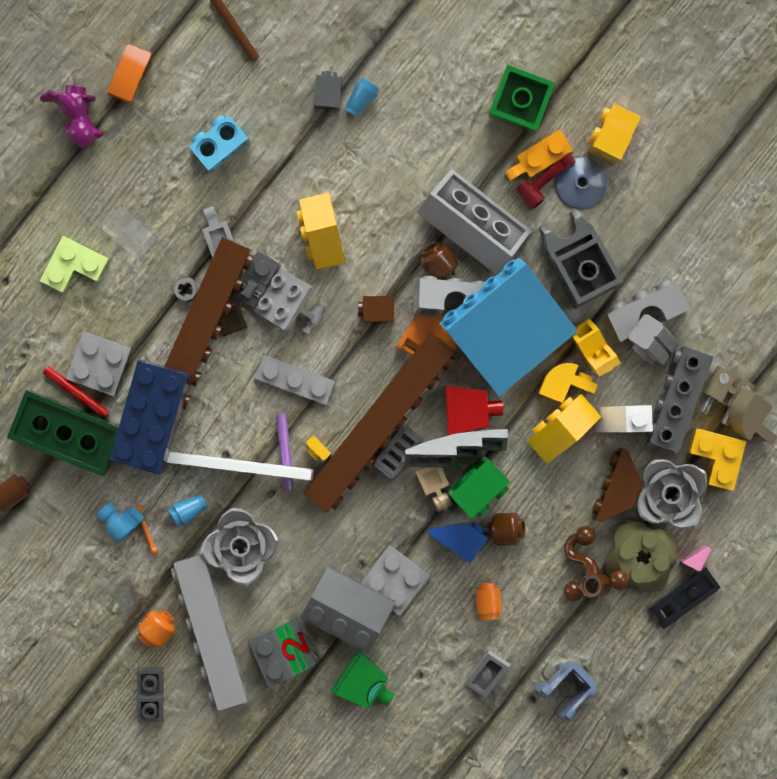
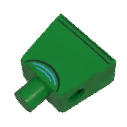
(363, 682)

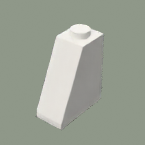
(624, 419)

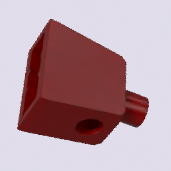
(469, 409)

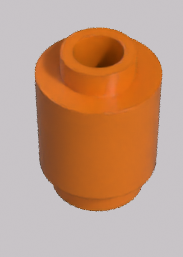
(488, 601)

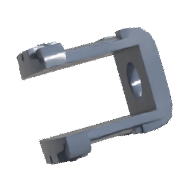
(567, 712)

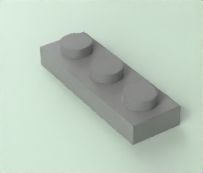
(295, 379)

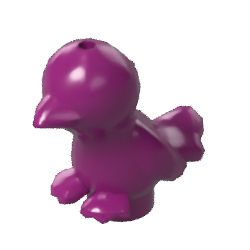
(75, 106)

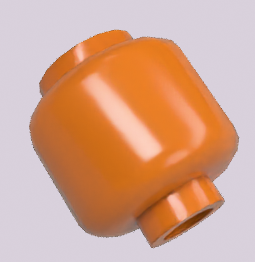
(156, 629)

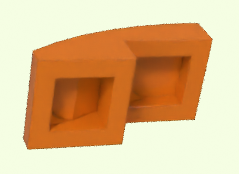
(129, 74)

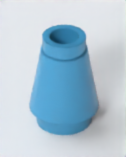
(361, 96)
(187, 510)

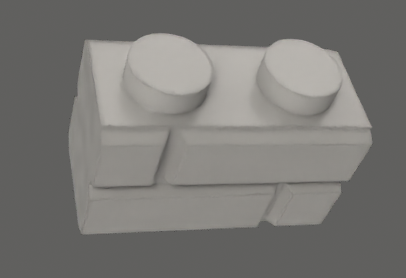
(652, 340)

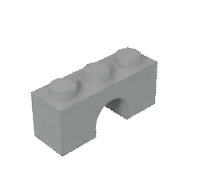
(432, 293)
(667, 300)

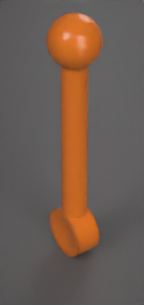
(153, 549)

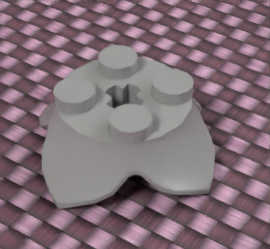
(685, 509)
(220, 552)

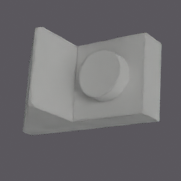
(487, 673)

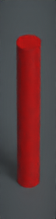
(75, 392)

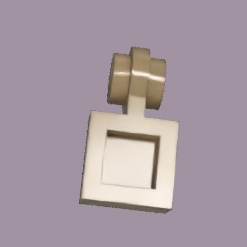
(432, 480)

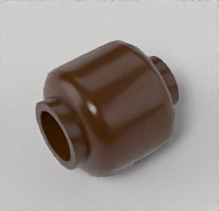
(438, 261)
(506, 529)

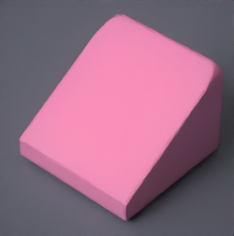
(697, 558)

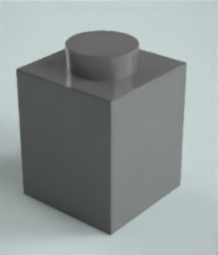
(328, 91)

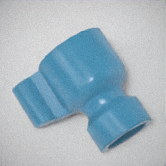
(122, 524)

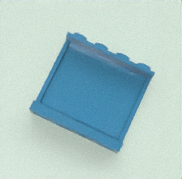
(508, 326)

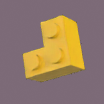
(615, 133)
(320, 231)
(563, 427)
(724, 456)

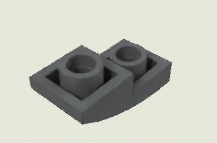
(150, 694)

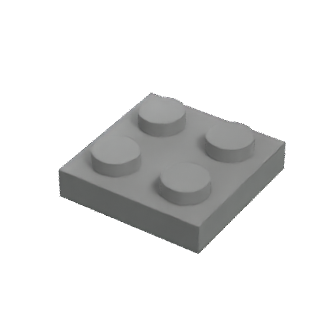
(99, 363)
(396, 578)

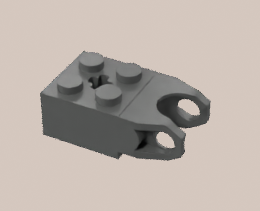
(577, 252)

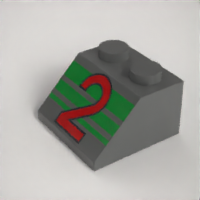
(282, 652)

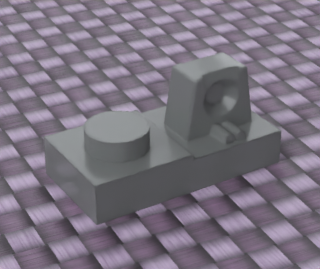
(257, 279)

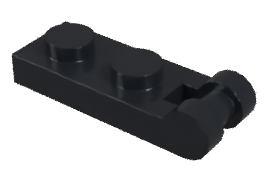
(684, 597)

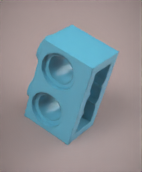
(223, 148)

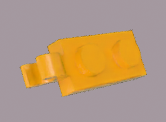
(540, 156)

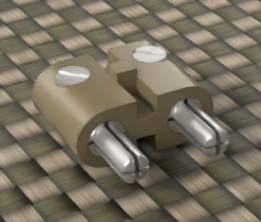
(724, 388)

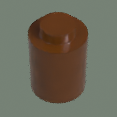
(13, 491)

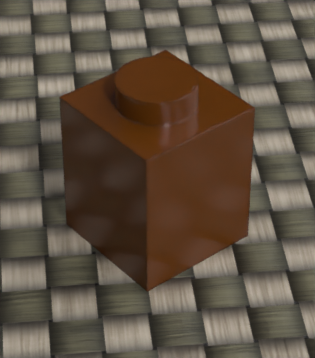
(376, 309)

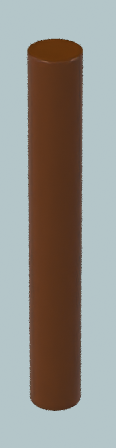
(235, 29)

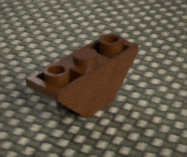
(619, 488)

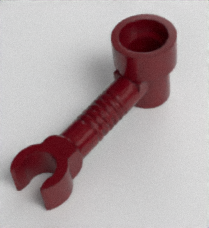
(530, 192)

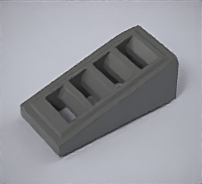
(391, 446)

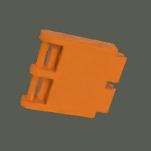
(419, 330)

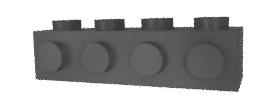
(679, 399)

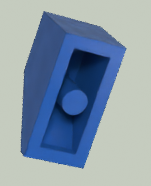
(461, 538)

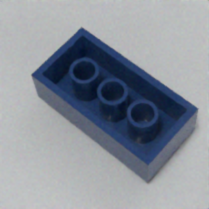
(150, 417)

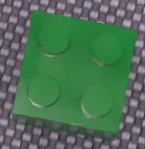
(521, 99)

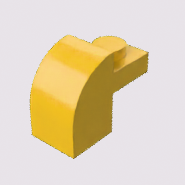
(594, 348)
(559, 378)

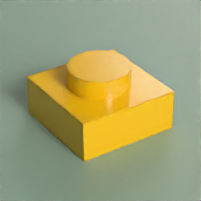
(317, 449)

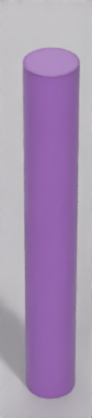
(284, 448)

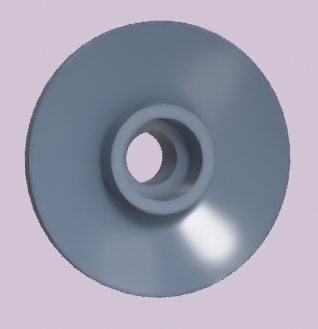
(579, 196)

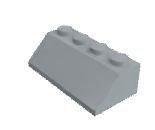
(474, 221)

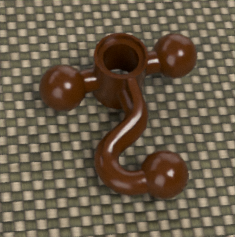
(573, 590)

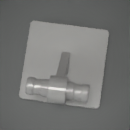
(285, 300)

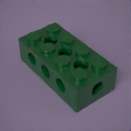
(50, 441)

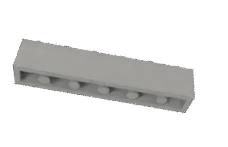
(211, 632)

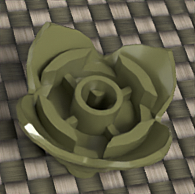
(636, 536)

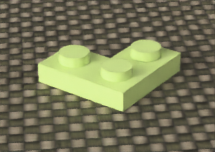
(70, 258)

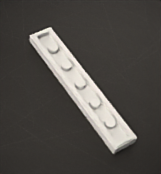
(240, 465)

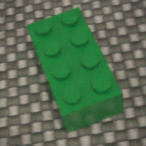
(479, 487)

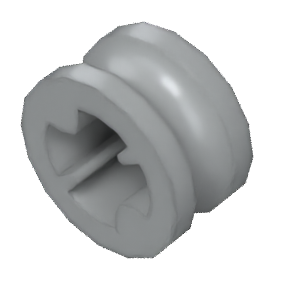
(184, 281)

